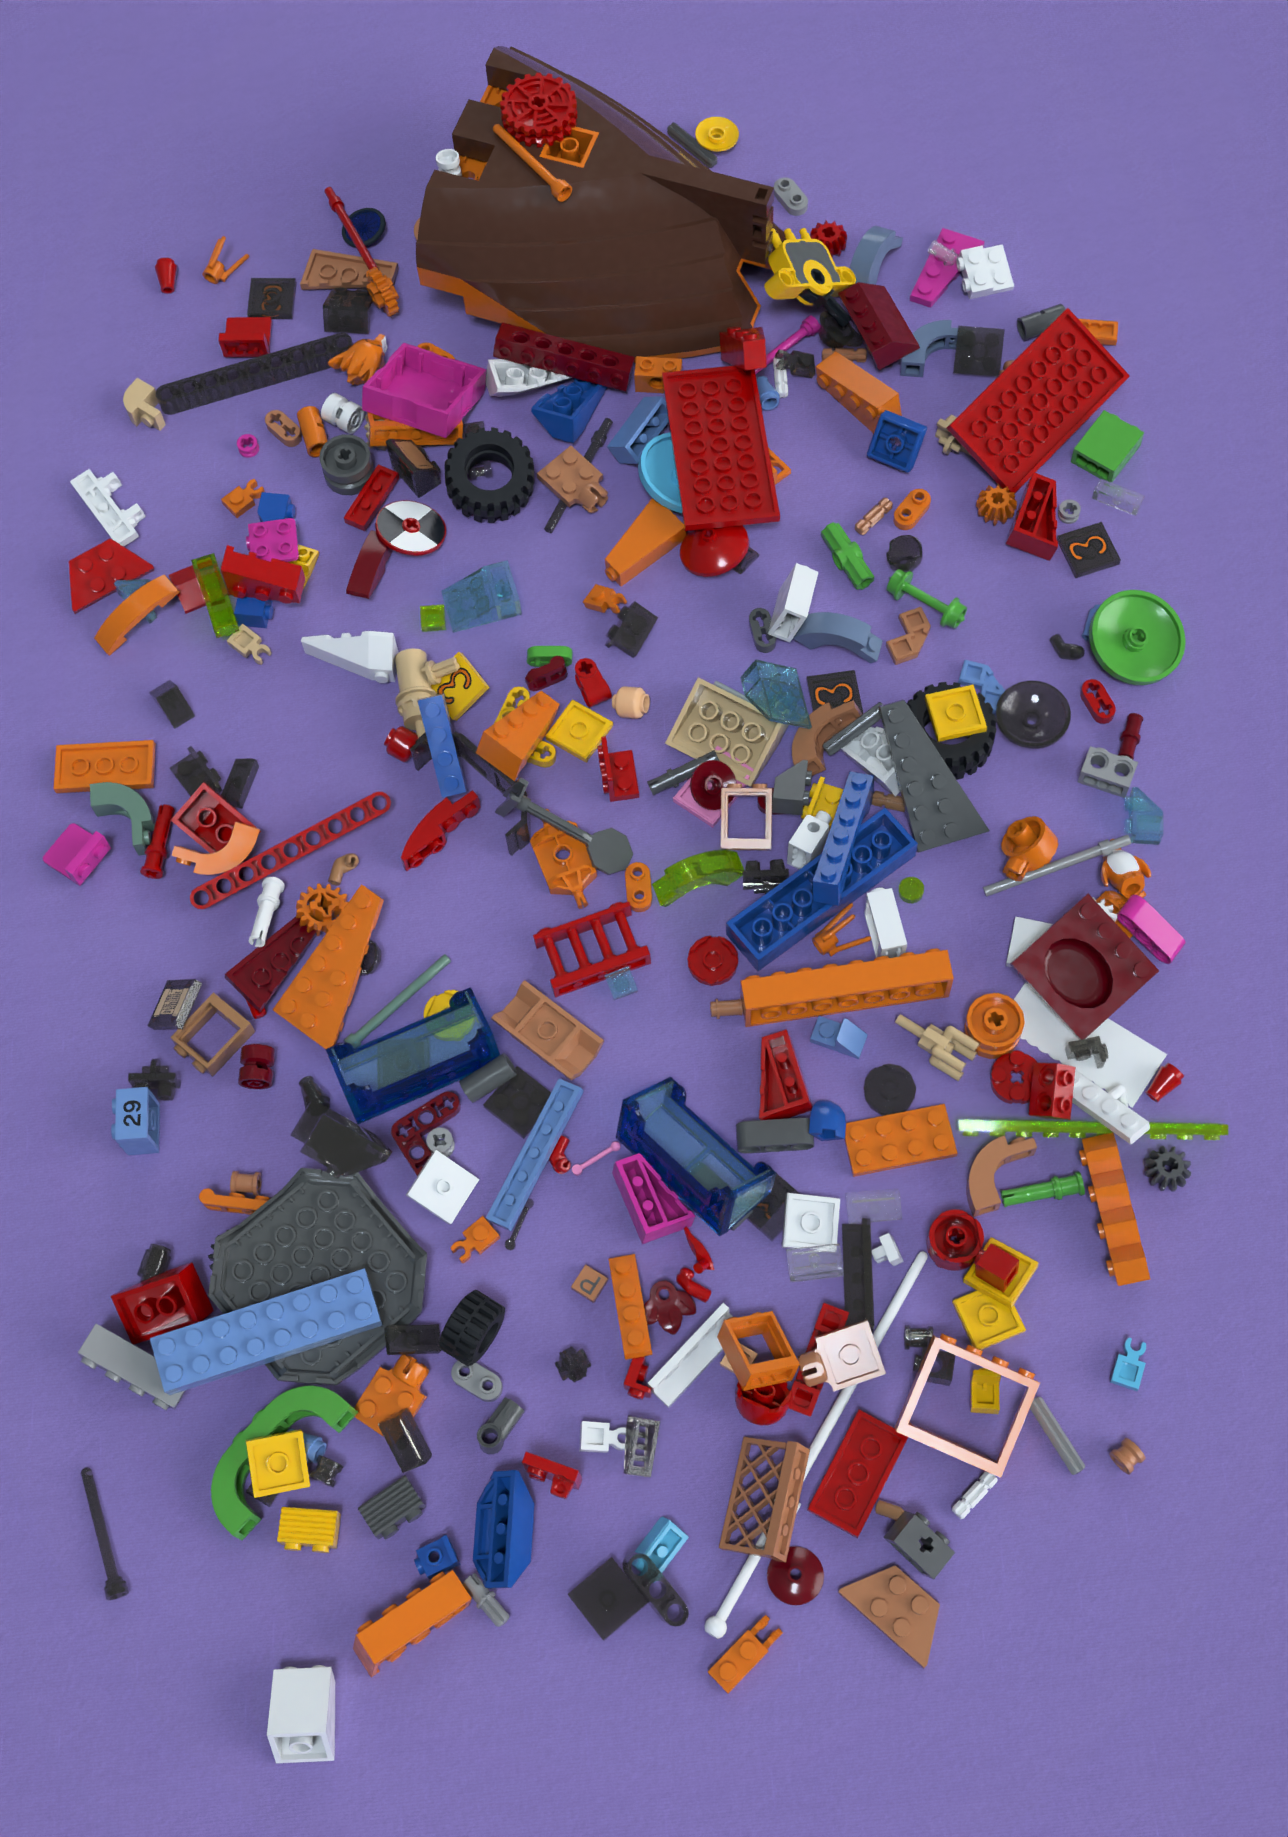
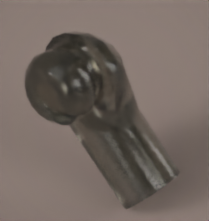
(1066, 650)

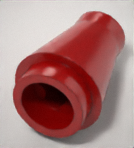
(166, 274)
(1164, 1082)

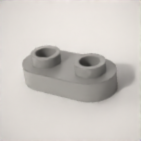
(787, 193)
(476, 1379)

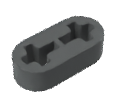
(757, 631)

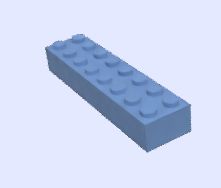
(265, 1332)

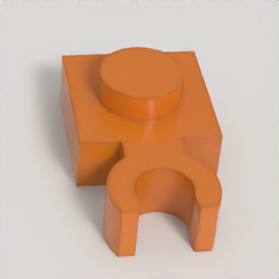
(241, 500)
(602, 598)
(478, 1237)

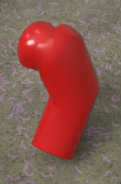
(694, 1289)

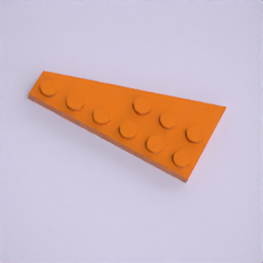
(328, 979)

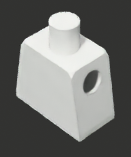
(808, 839)

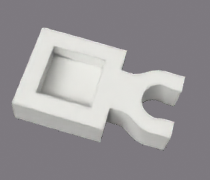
(598, 1437)

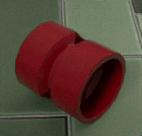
(256, 1066)

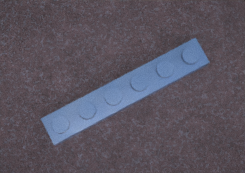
(534, 1154)

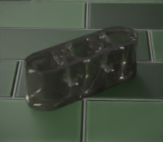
(667, 1596)

